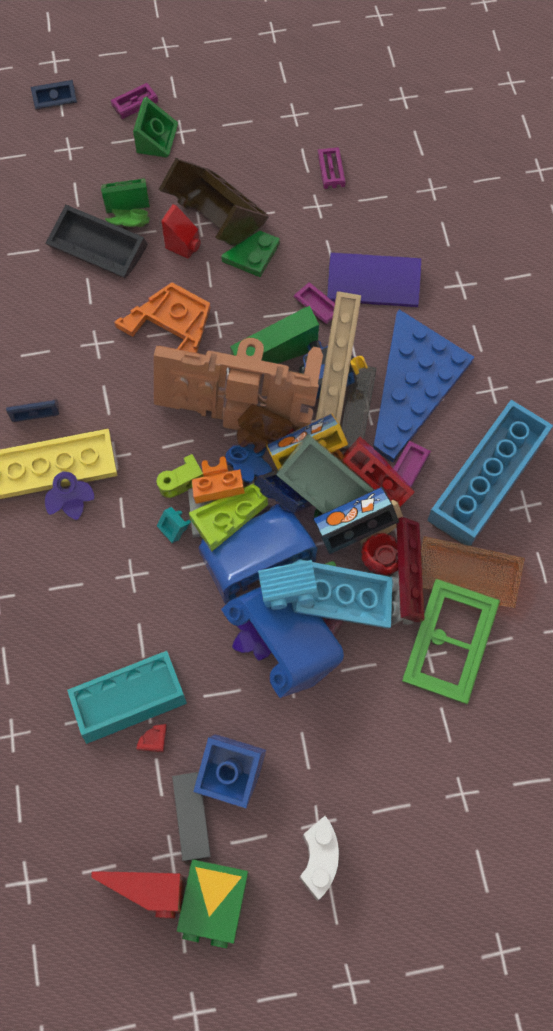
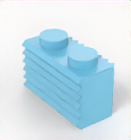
(288, 584)

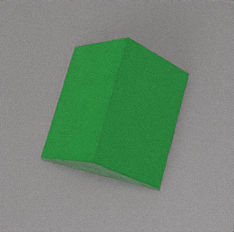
(154, 130)
(125, 195)

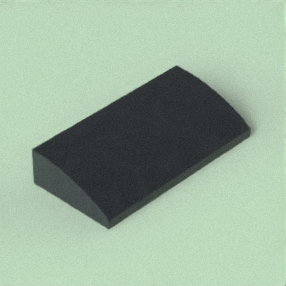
(96, 241)

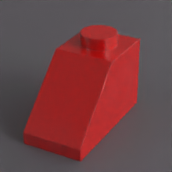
(180, 233)

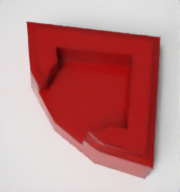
(153, 739)

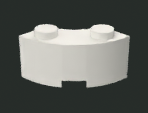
(323, 858)

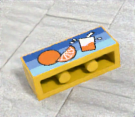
(325, 431)

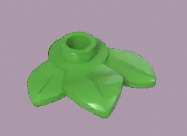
(129, 218)

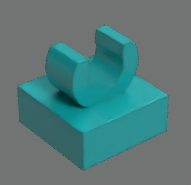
(172, 524)

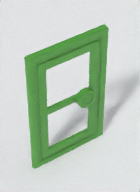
(427, 633)

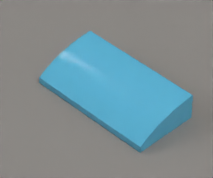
(350, 596)

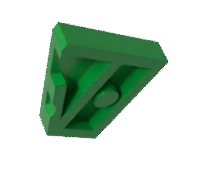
(252, 253)

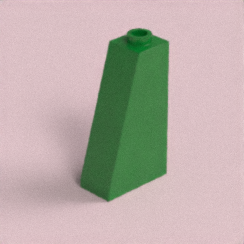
(286, 337)

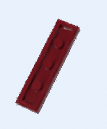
(410, 570)

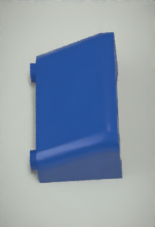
(260, 544)
(298, 641)

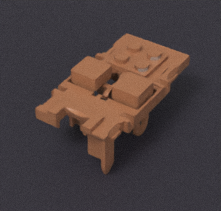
(195, 380)

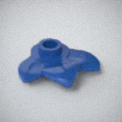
(247, 461)

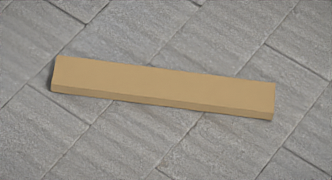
(338, 355)

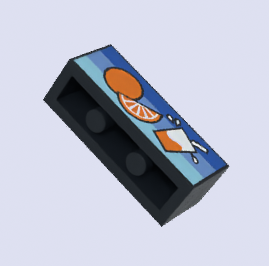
(356, 520)

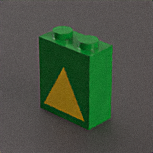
(212, 903)

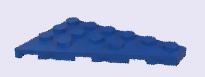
(417, 379)

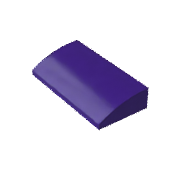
(375, 278)

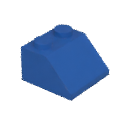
(229, 770)

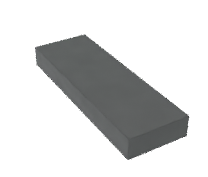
(191, 818)

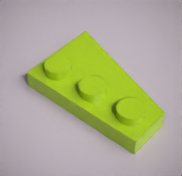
(227, 515)

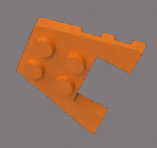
(174, 311)

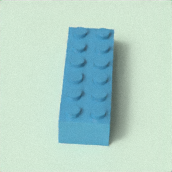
(489, 473)

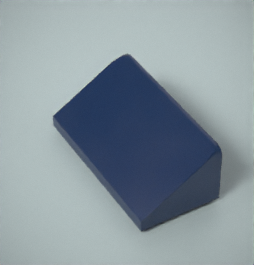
(53, 94)
(33, 410)

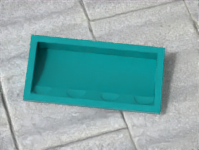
(126, 697)

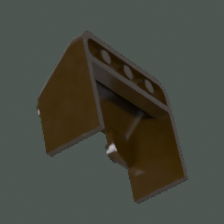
(215, 199)

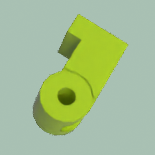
(180, 479)

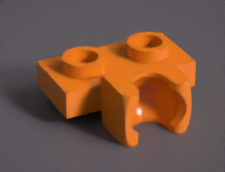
(217, 482)

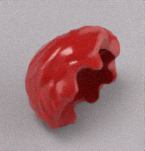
(380, 554)

